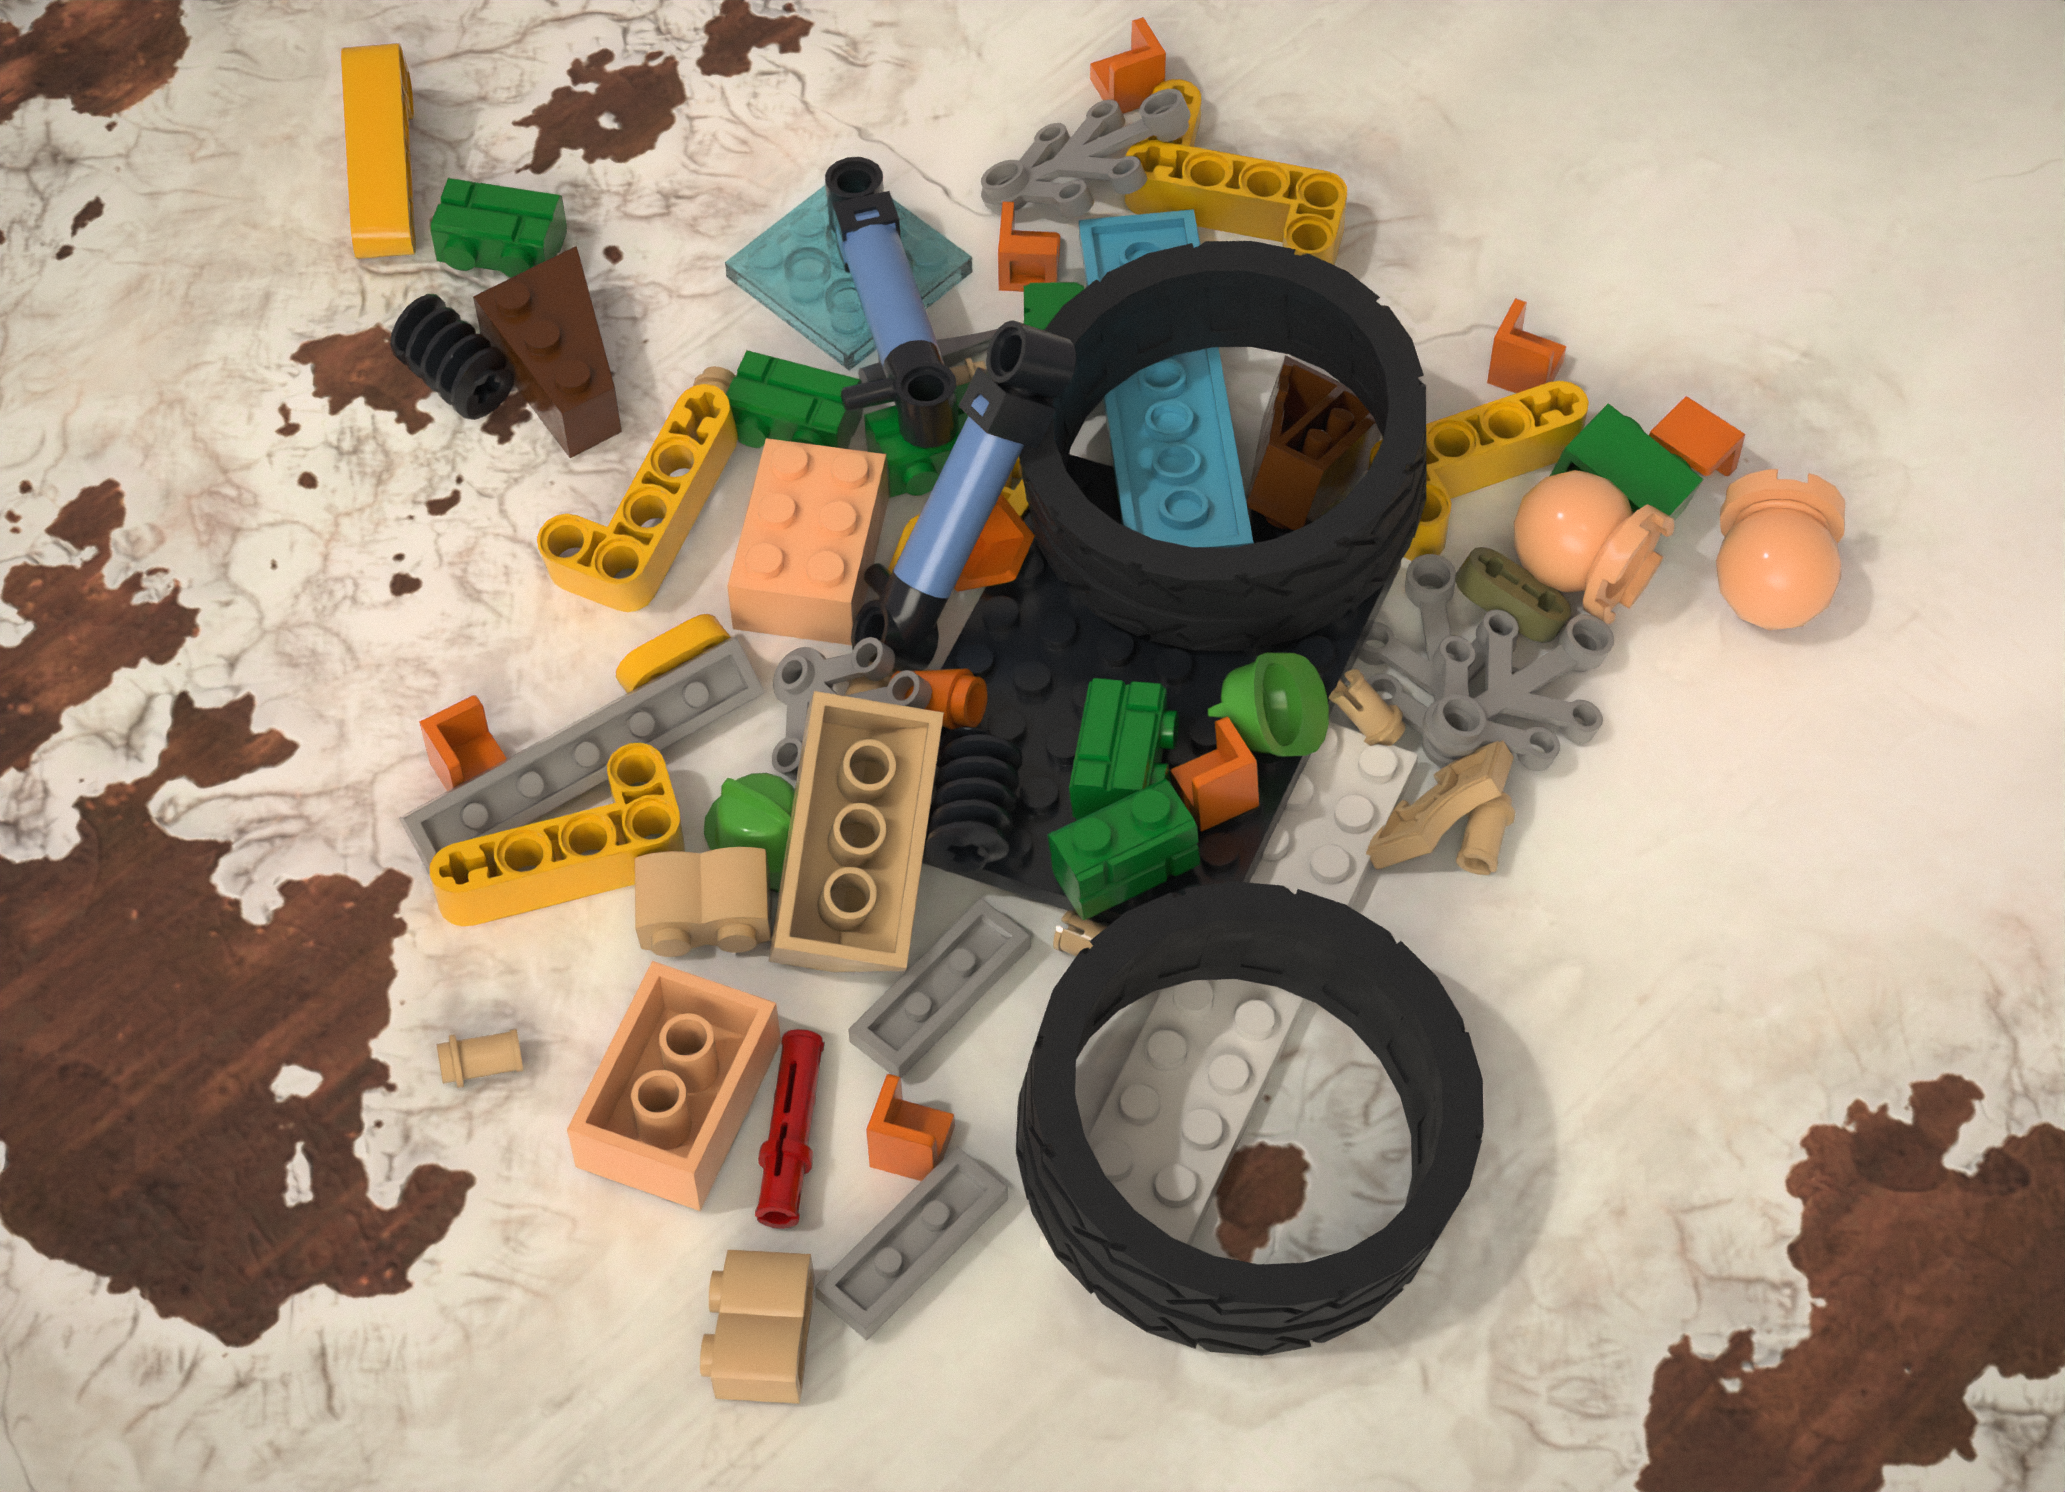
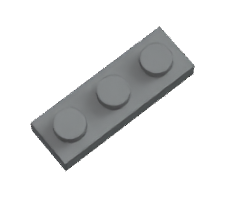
(939, 988)
(911, 1243)

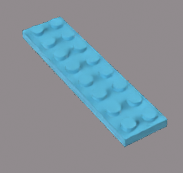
(1172, 419)

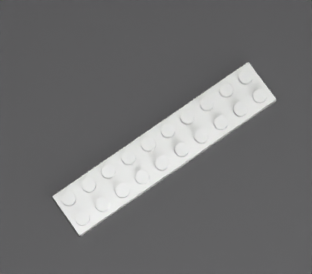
(1218, 1041)

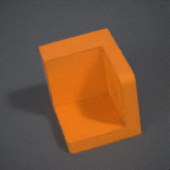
(1131, 74)
(1025, 255)
(1522, 358)
(1700, 438)
(998, 549)
(460, 742)
(1219, 782)
(906, 1135)

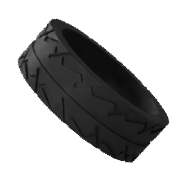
(1260, 590)
(1318, 954)

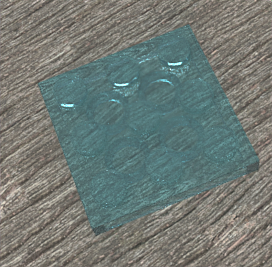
(803, 281)

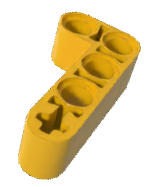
(378, 149)
(1244, 195)
(695, 437)
(1490, 447)
(465, 868)

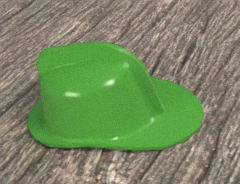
(1276, 705)
(753, 814)

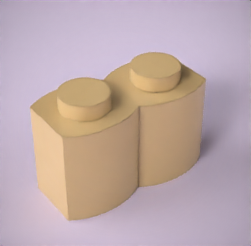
(702, 900)
(760, 1326)

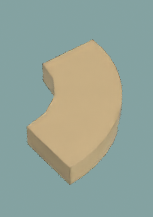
(1460, 788)

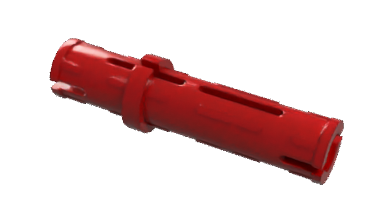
(787, 1152)

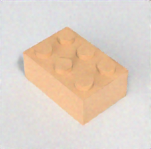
(808, 541)
(675, 1085)

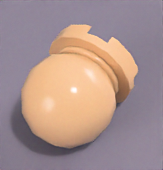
(1583, 537)
(1780, 548)

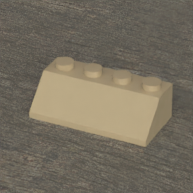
(856, 835)

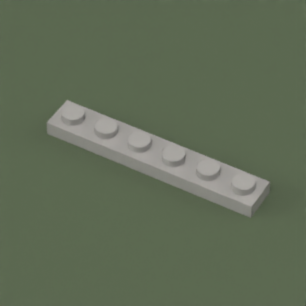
(579, 754)

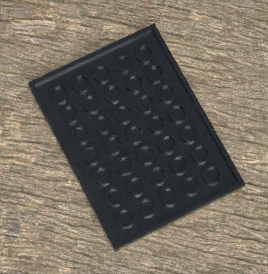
(1037, 659)

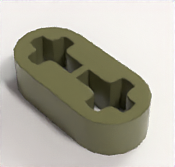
(1501, 584)

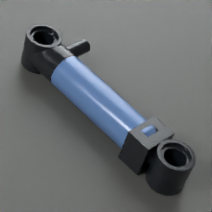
(873, 253)
(1004, 414)

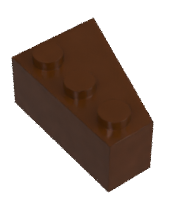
(554, 350)
(1308, 446)

